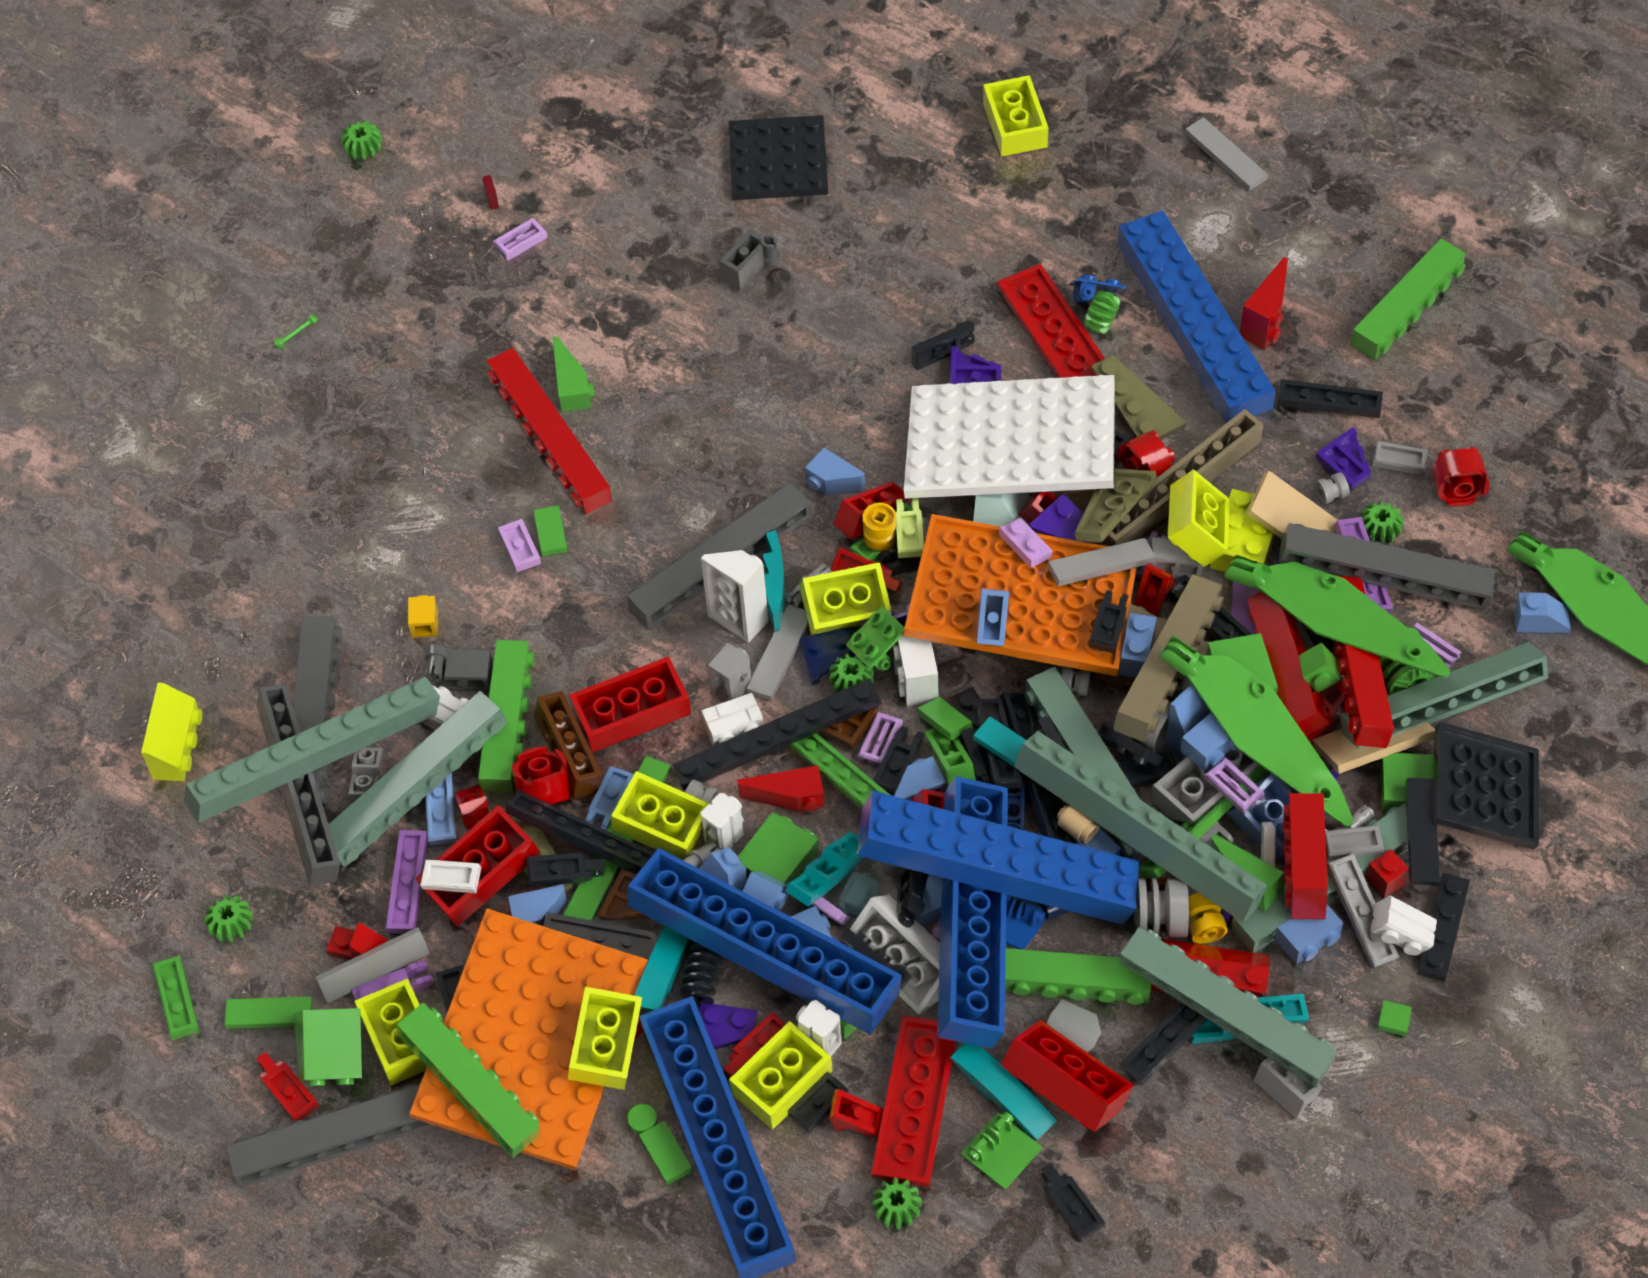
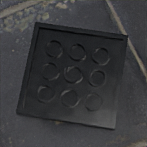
(778, 157)
(1486, 785)

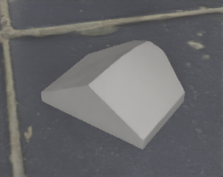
(1076, 1024)

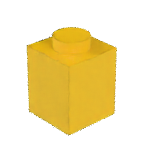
(423, 616)

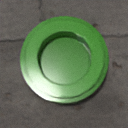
(641, 1118)

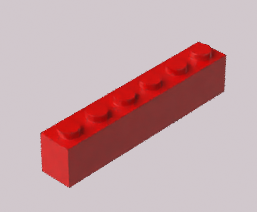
(1283, 649)

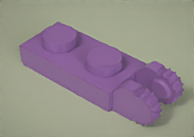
(411, 971)

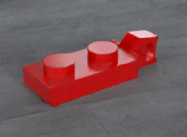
(846, 559)
(753, 1043)
(286, 1088)

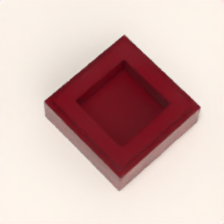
(490, 192)

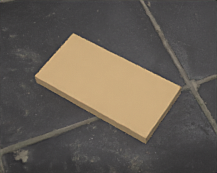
(1279, 504)
(1346, 756)

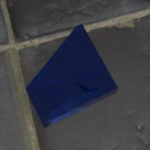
(823, 649)

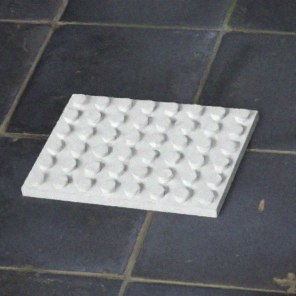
(1011, 437)

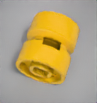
(879, 526)
(1205, 920)

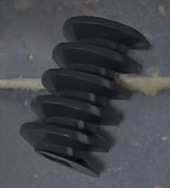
(700, 974)

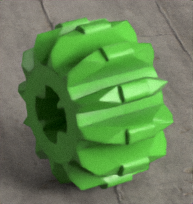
(361, 140)
(1102, 312)
(1382, 522)
(848, 673)
(228, 918)
(898, 1213)

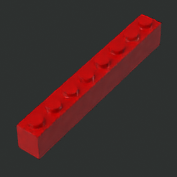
(549, 431)
(1364, 691)

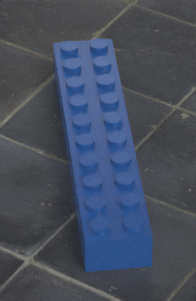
(1195, 316)
(998, 858)
(973, 935)
(764, 940)
(717, 1139)

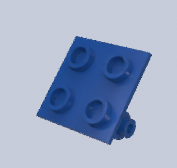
(1086, 285)
(1022, 922)

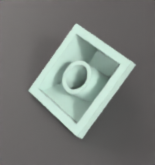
(999, 508)

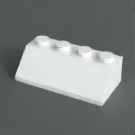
(735, 592)
(882, 926)

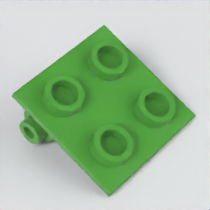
(875, 639)
(1001, 1150)

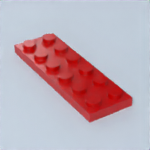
(1050, 322)
(914, 1103)

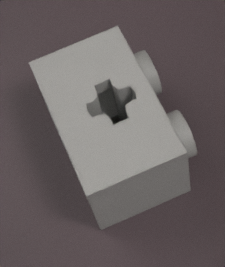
(729, 673)

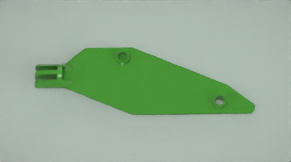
(1591, 592)
(1337, 611)
(1258, 723)

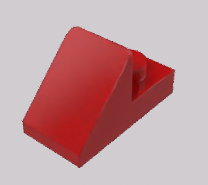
(1153, 589)
(471, 805)
(351, 943)
(856, 1114)

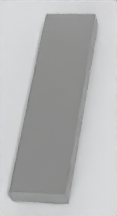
(1226, 154)
(1101, 562)
(778, 654)
(1359, 907)
(372, 964)

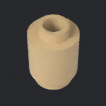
(1077, 824)

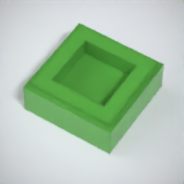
(1394, 1018)

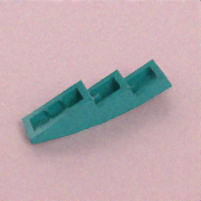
(774, 580)
(826, 871)
(662, 969)
(1291, 1006)
(1003, 1089)

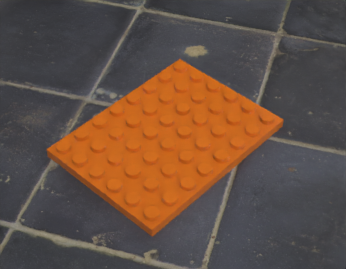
(1042, 619)
(521, 1017)

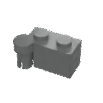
(748, 258)
(459, 668)

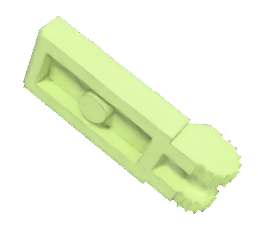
(909, 530)

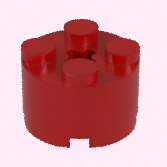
(1145, 453)
(1460, 476)
(541, 774)

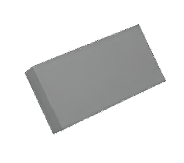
(1400, 458)
(1359, 840)

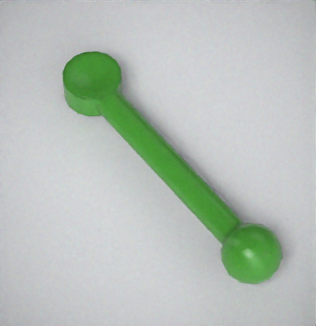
(280, 342)

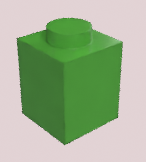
(1319, 667)

